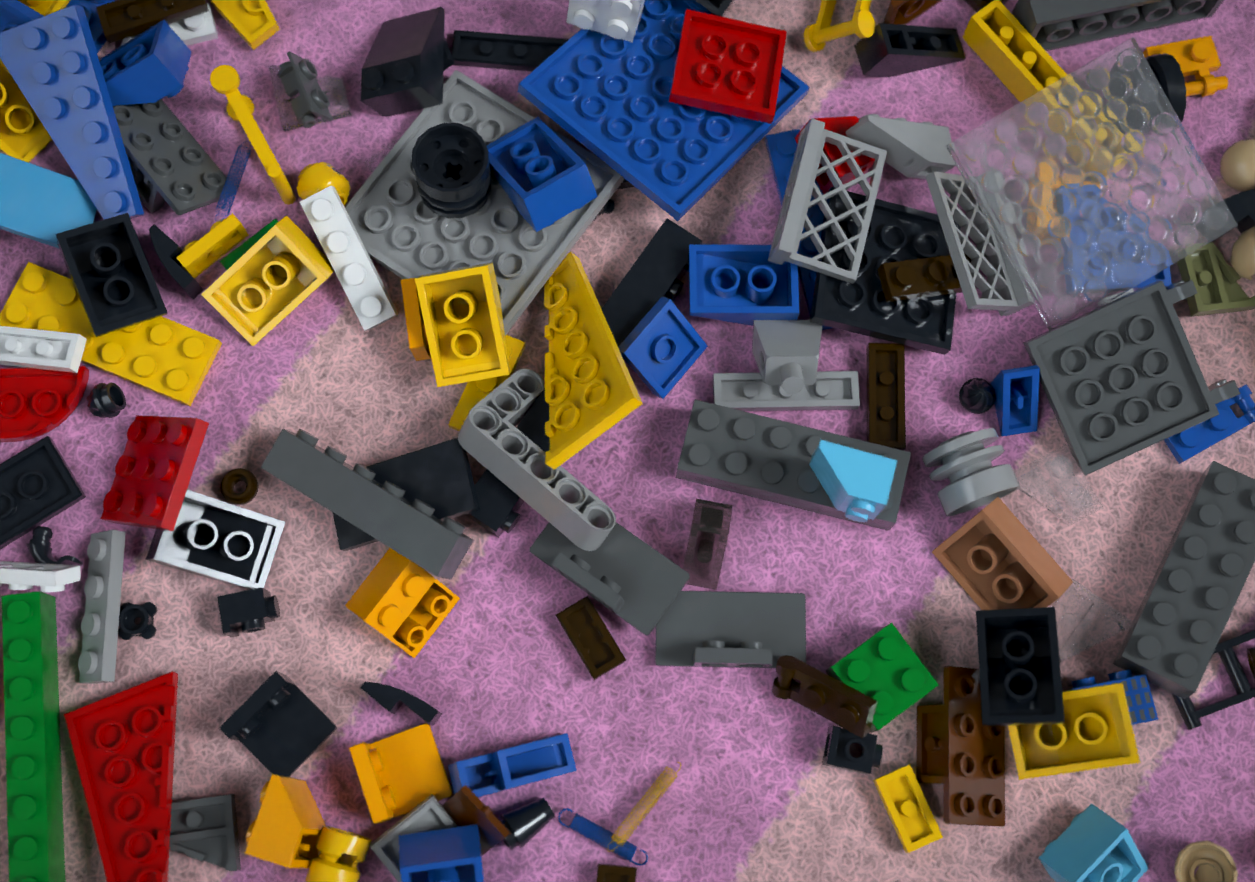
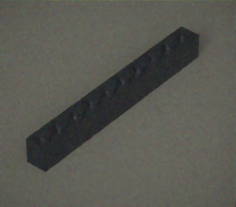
(653, 275)

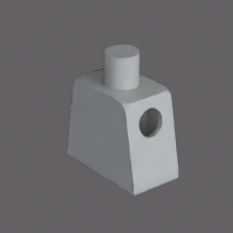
(787, 352)

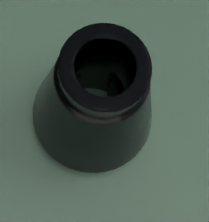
(526, 822)

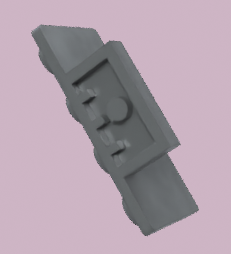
(167, 159)
(619, 574)
(731, 629)

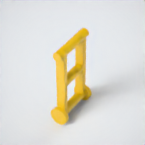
(818, 34)
(241, 108)

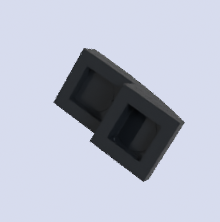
(167, 252)
(393, 698)

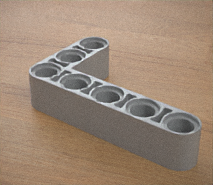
(520, 464)

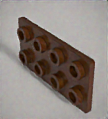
(962, 752)

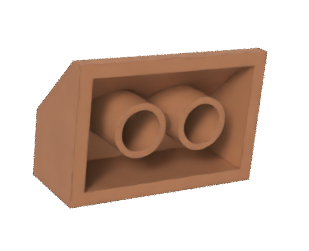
(1002, 562)

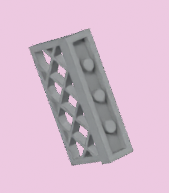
(798, 195)
(1003, 286)

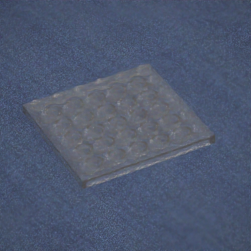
(1092, 185)

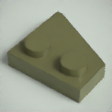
(1214, 283)

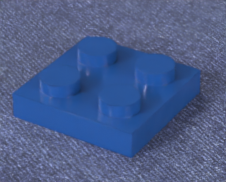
(662, 347)

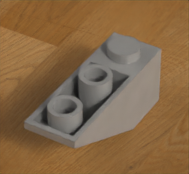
(910, 146)

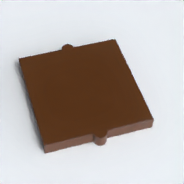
(468, 810)

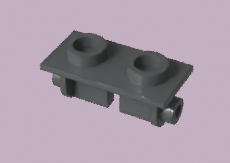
(300, 77)

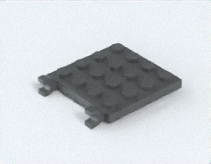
(1125, 376)

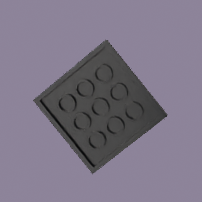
(861, 307)

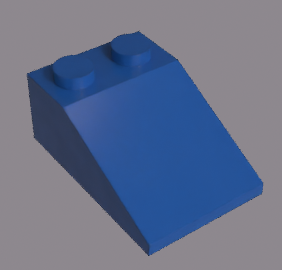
(147, 67)
(540, 173)
(741, 284)
(441, 855)

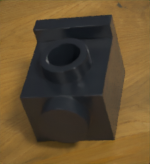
(247, 611)
(837, 751)

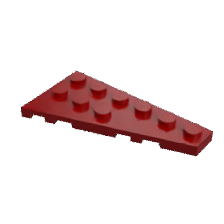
(127, 776)

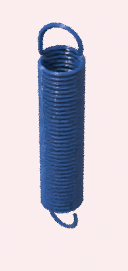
(602, 837)

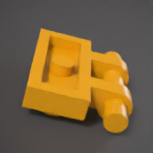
(1195, 58)

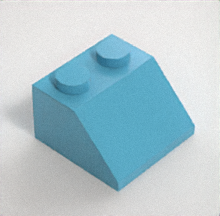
(853, 479)
(1094, 851)

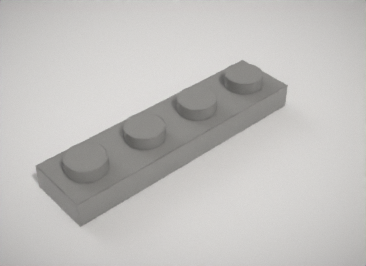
(749, 393)
(102, 607)

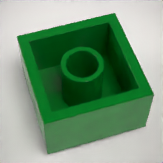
(886, 672)

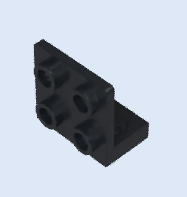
(279, 725)

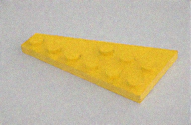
(584, 368)

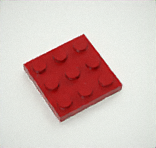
(728, 66)
(154, 471)

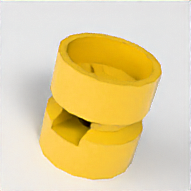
(336, 844)

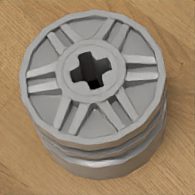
(970, 471)

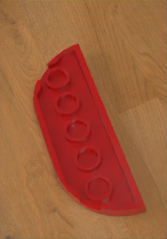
(37, 400)

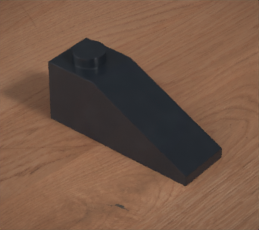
(907, 49)

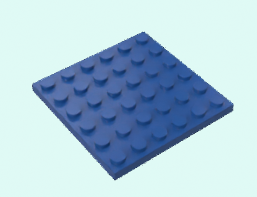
(619, 108)

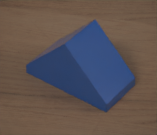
(1017, 399)

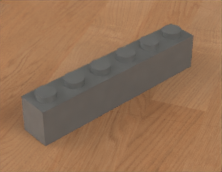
(367, 503)

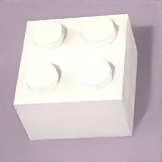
(607, 17)

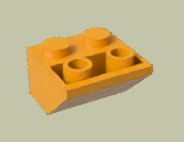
(402, 602)
(285, 824)

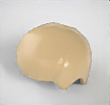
(1238, 165)
(1244, 254)
(1213, 862)

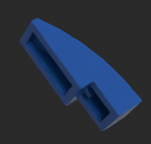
(514, 766)

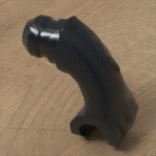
(41, 549)

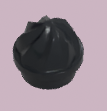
(977, 395)
(106, 400)

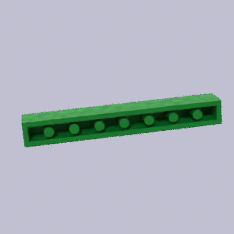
(32, 738)

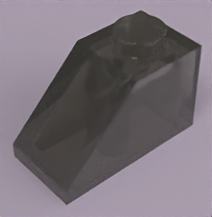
(707, 543)

